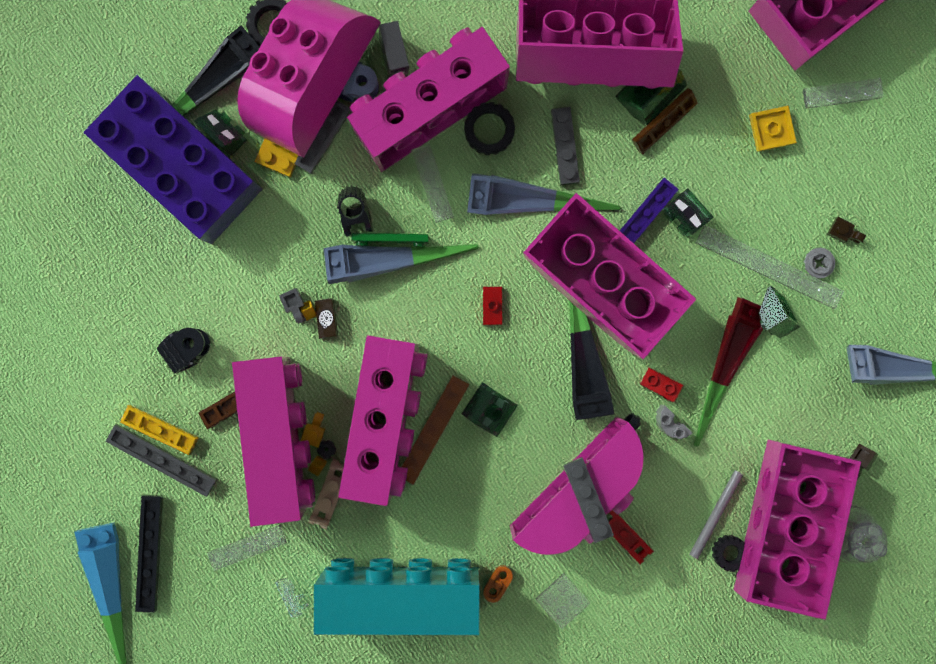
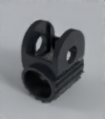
(346, 212)
(177, 349)

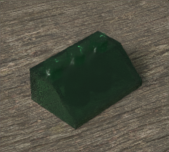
(648, 103)

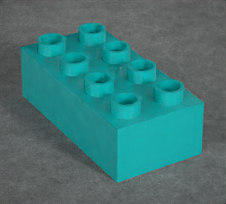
(397, 598)

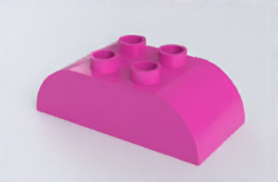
(302, 70)
(608, 277)
(554, 518)

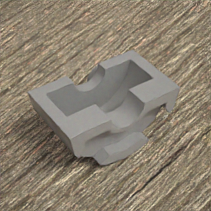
(667, 426)

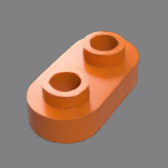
(498, 583)

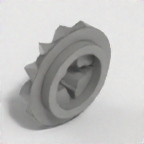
(828, 262)

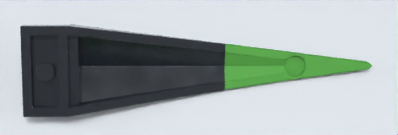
(221, 70)
(589, 385)

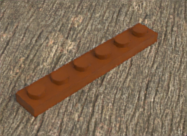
(434, 427)

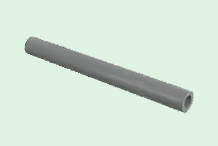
(716, 514)

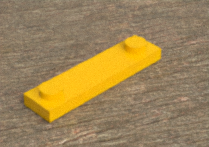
(159, 429)

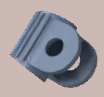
(353, 91)

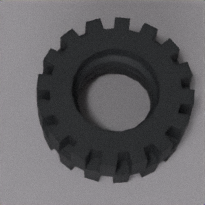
(719, 548)

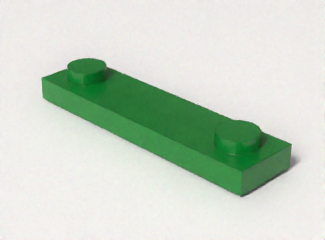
(363, 239)

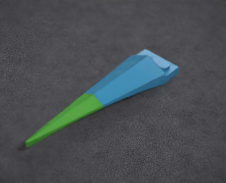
(101, 563)

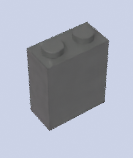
(393, 48)

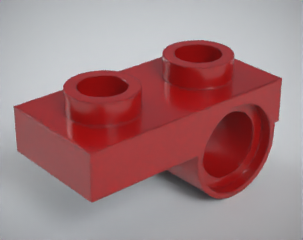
(661, 385)

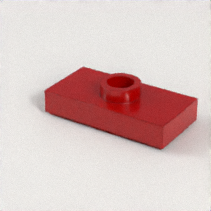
(492, 305)

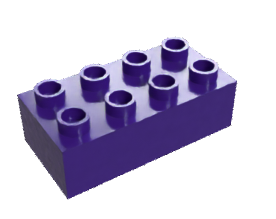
(173, 160)

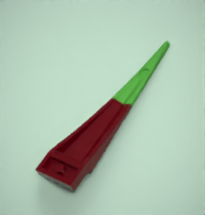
(739, 336)

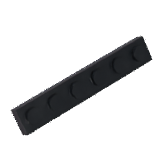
(149, 553)

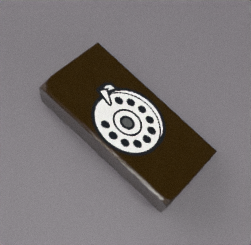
(326, 318)

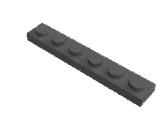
(161, 460)

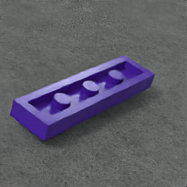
(649, 210)

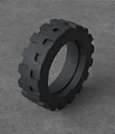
(256, 12)
(489, 108)

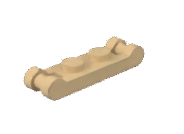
(328, 496)

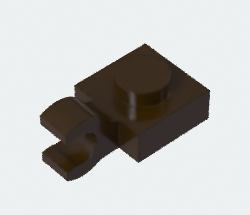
(843, 230)
(864, 455)

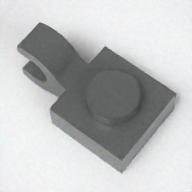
(292, 303)

